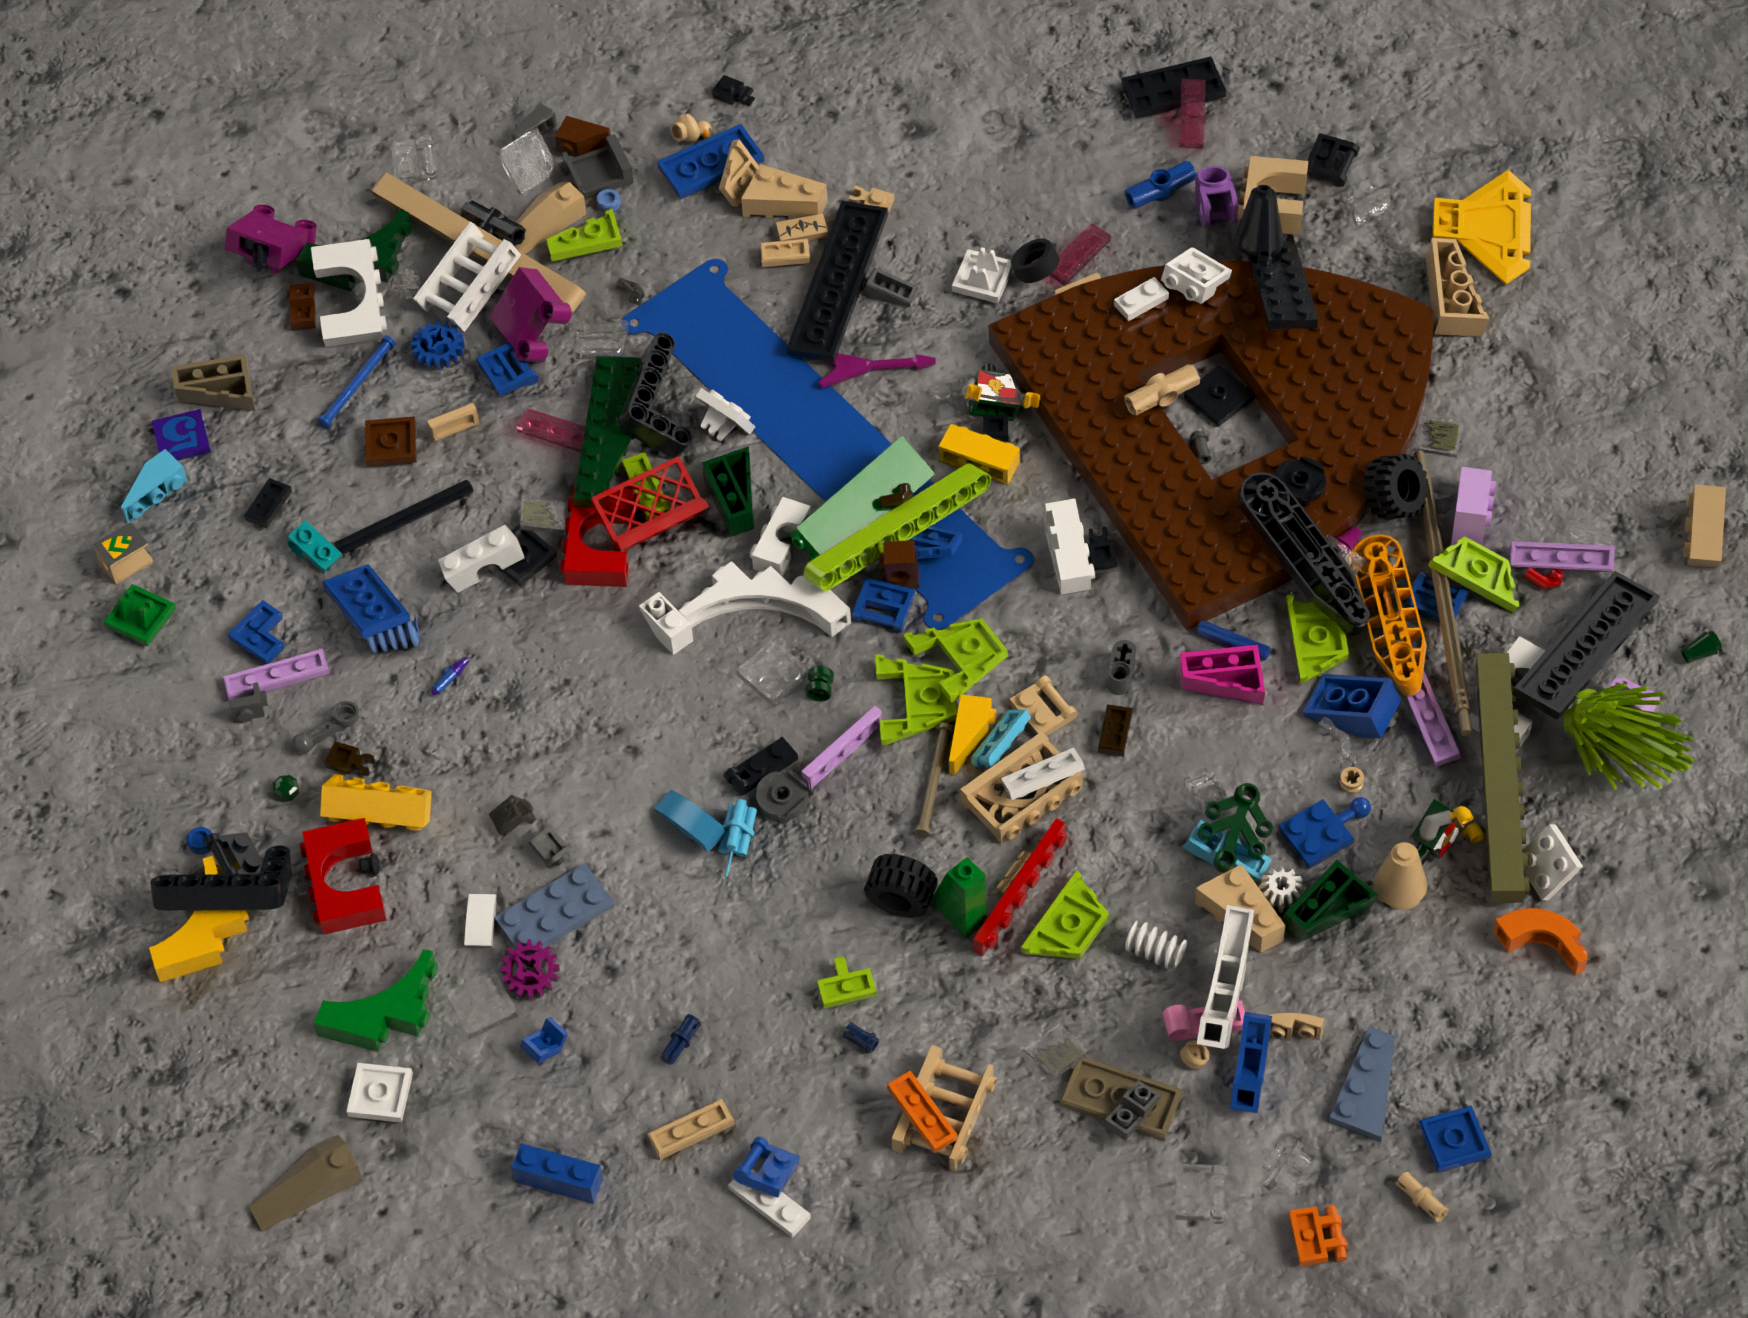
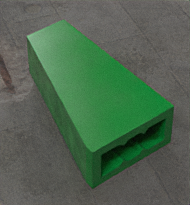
(962, 897)

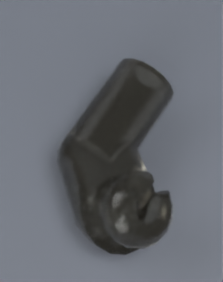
(631, 288)

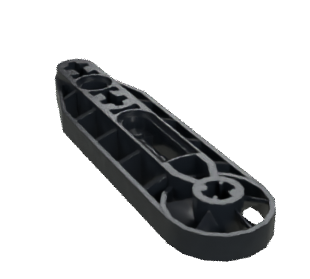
(1303, 550)

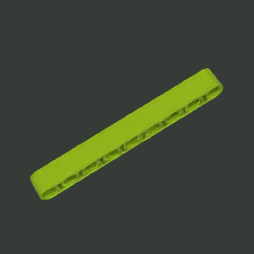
(897, 525)

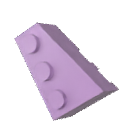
(1473, 504)

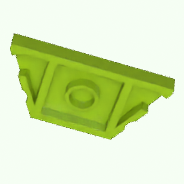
(1479, 571)
(1316, 639)
(1069, 923)

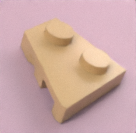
(737, 173)

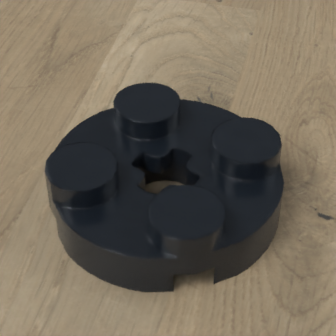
(1314, 479)

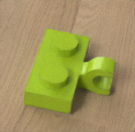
(846, 986)

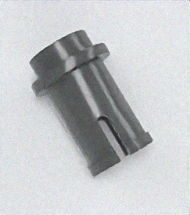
(1199, 442)

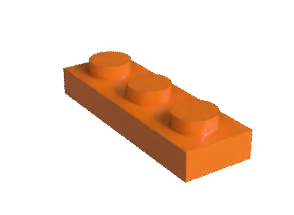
(922, 1111)

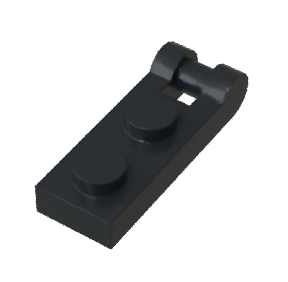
(770, 759)

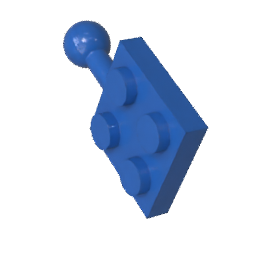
(1319, 832)

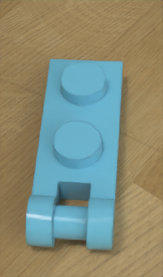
(1000, 738)

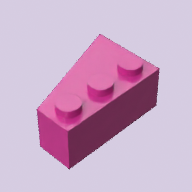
(1224, 673)

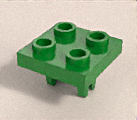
(139, 615)

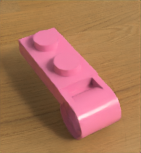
(1185, 1023)

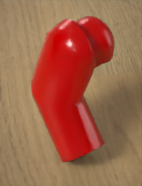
(1545, 581)

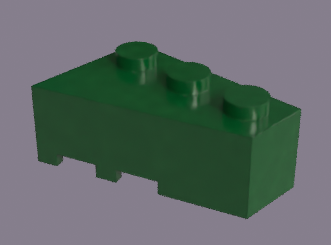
(731, 489)
(1328, 902)

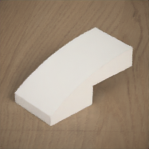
(480, 920)

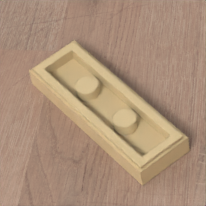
(690, 1129)

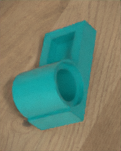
(316, 548)

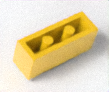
(988, 454)

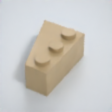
(783, 194)
(1705, 526)
(1240, 890)

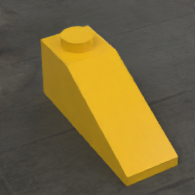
(971, 728)

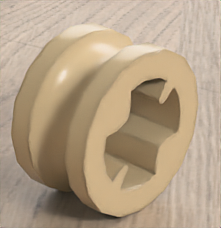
(1347, 786)

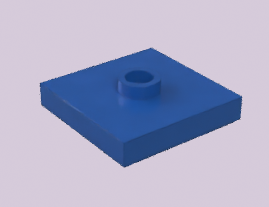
(1454, 1139)

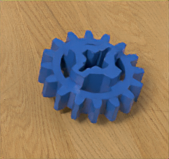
(437, 345)

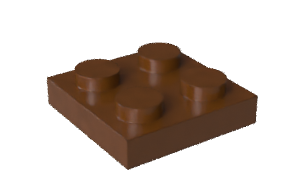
(390, 441)

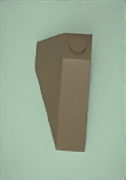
(312, 1179)

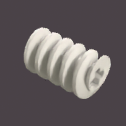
(1155, 946)

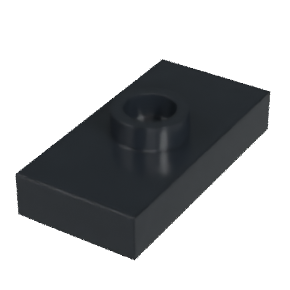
(268, 503)

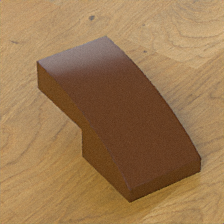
(302, 306)

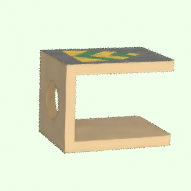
(122, 553)

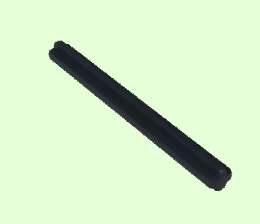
(404, 517)

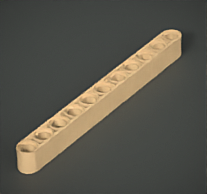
(450, 225)

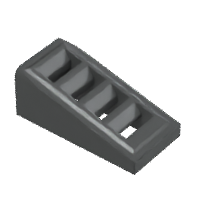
(540, 118)
(885, 279)

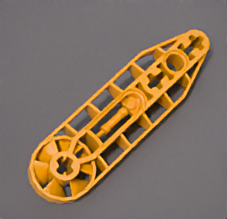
(1382, 577)

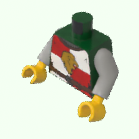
(996, 394)
(1441, 828)

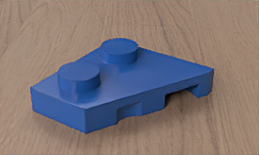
(936, 542)

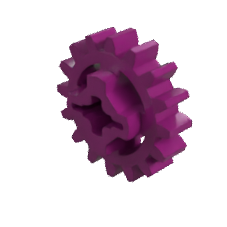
(537, 961)

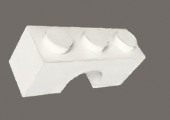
(496, 548)
(770, 549)

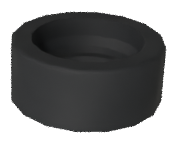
(1036, 249)

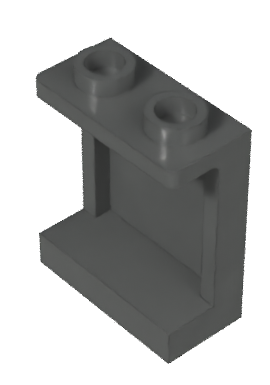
(598, 169)

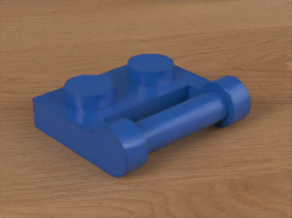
(501, 373)
(884, 597)
(1426, 598)
(774, 1172)

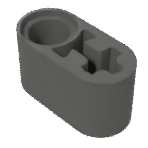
(1121, 669)

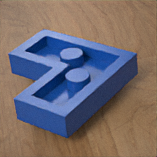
(254, 636)

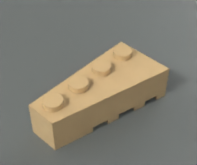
(1452, 294)

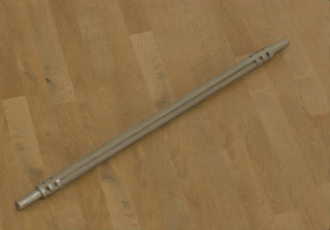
(1445, 609)

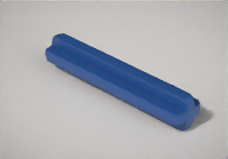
(1230, 638)

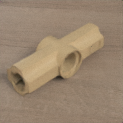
(1162, 389)

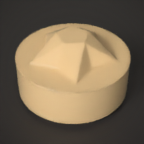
(1194, 1054)

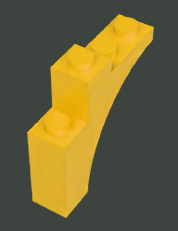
(199, 940)

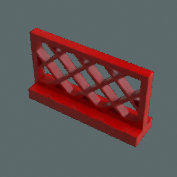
(653, 526)

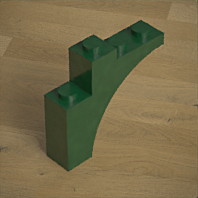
(387, 243)

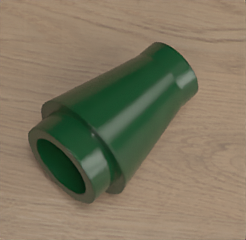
(1703, 646)

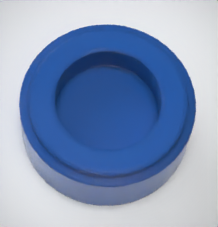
(196, 840)

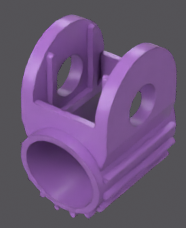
(1217, 183)

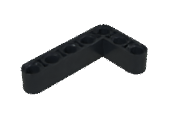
(637, 414)
(227, 891)

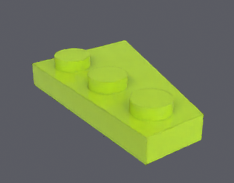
(593, 237)

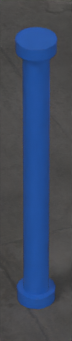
(325, 420)

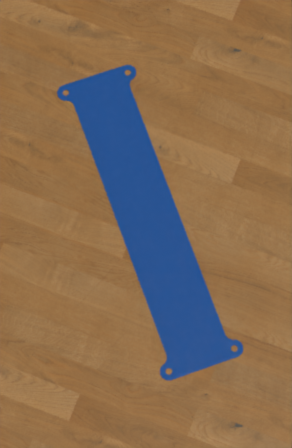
(809, 425)

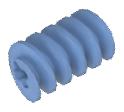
(401, 633)

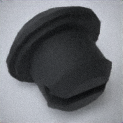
(370, 864)

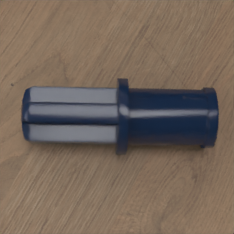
(680, 1039)

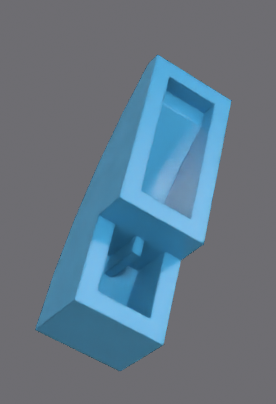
(690, 820)

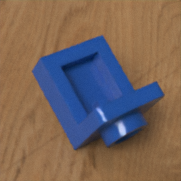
(545, 1042)

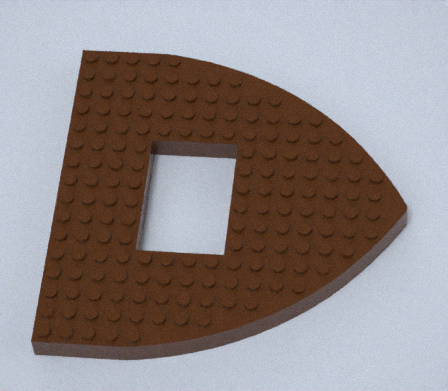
(1329, 390)

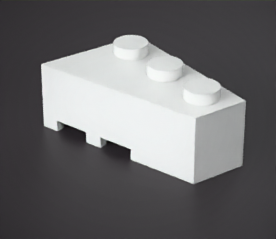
(1067, 546)

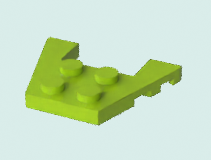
(969, 646)
(924, 699)

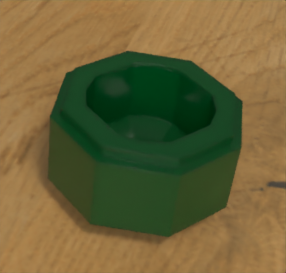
(285, 788)

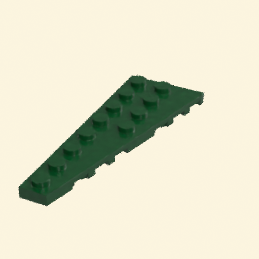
(603, 439)

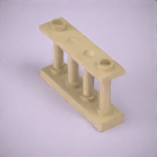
(933, 1066)

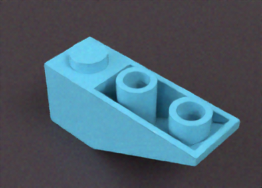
(155, 481)

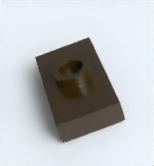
(1115, 730)

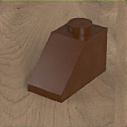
(580, 137)

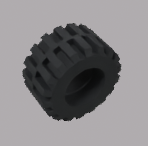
(1395, 486)
(900, 885)

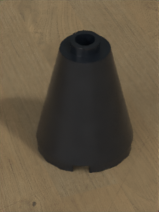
(1260, 224)

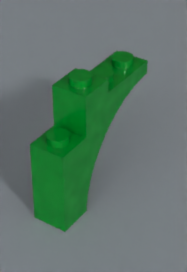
(369, 1020)

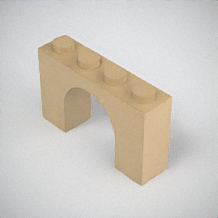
(1283, 177)

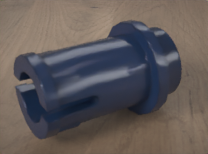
(862, 1038)

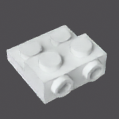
(1195, 275)

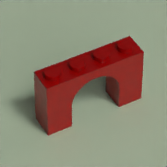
(591, 566)
(323, 850)

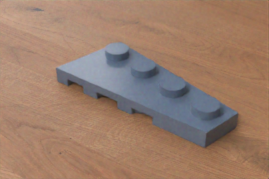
(1365, 1090)

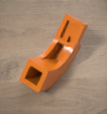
(1542, 927)

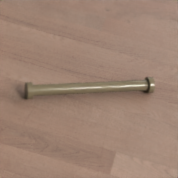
(922, 829)

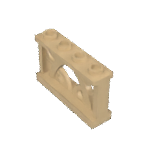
(1024, 811)

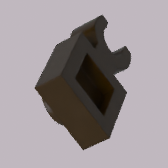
(346, 758)

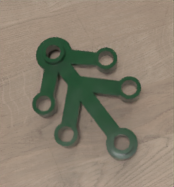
(1237, 824)

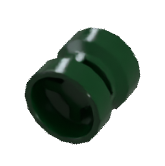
(820, 681)

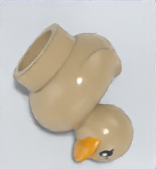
(688, 130)

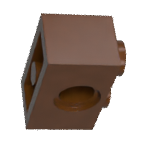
(900, 564)

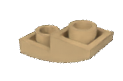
(1305, 1025)

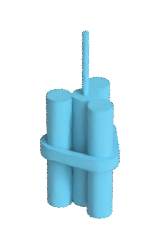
(738, 830)

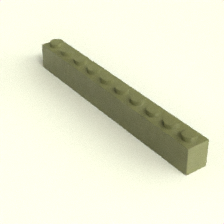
(1500, 779)

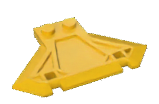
(1490, 225)

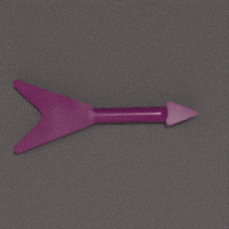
(851, 366)

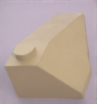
(550, 214)

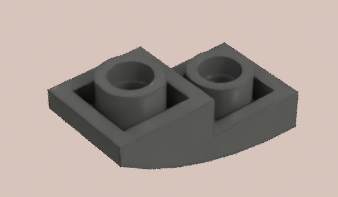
(1132, 1110)

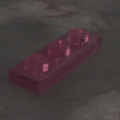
(1192, 113)
(1080, 253)
(552, 429)

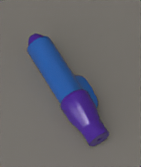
(449, 675)

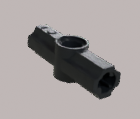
(493, 222)

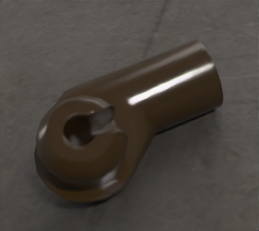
(896, 499)

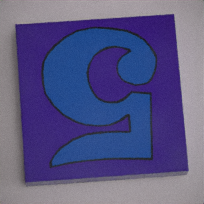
(182, 435)

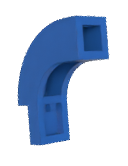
(1251, 1062)

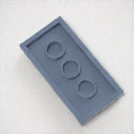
(555, 909)

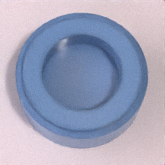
(608, 199)

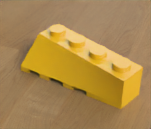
(375, 803)

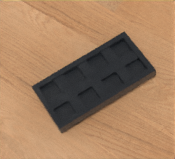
(1161, 88)

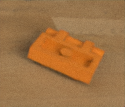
(1309, 1237)

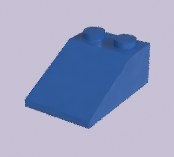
(1354, 703)

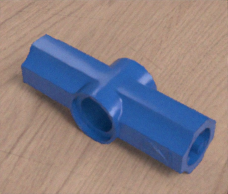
(1160, 184)

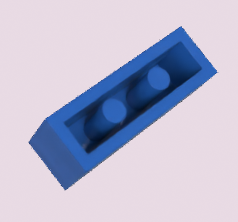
(557, 1173)

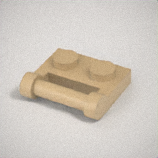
(1042, 717)

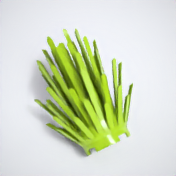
(1626, 734)

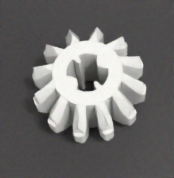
(1281, 888)

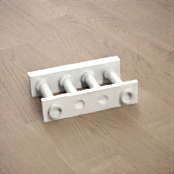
(481, 288)

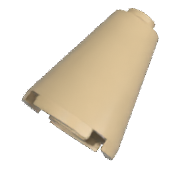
(1401, 878)

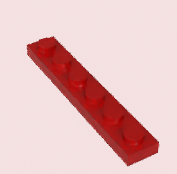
(1016, 892)

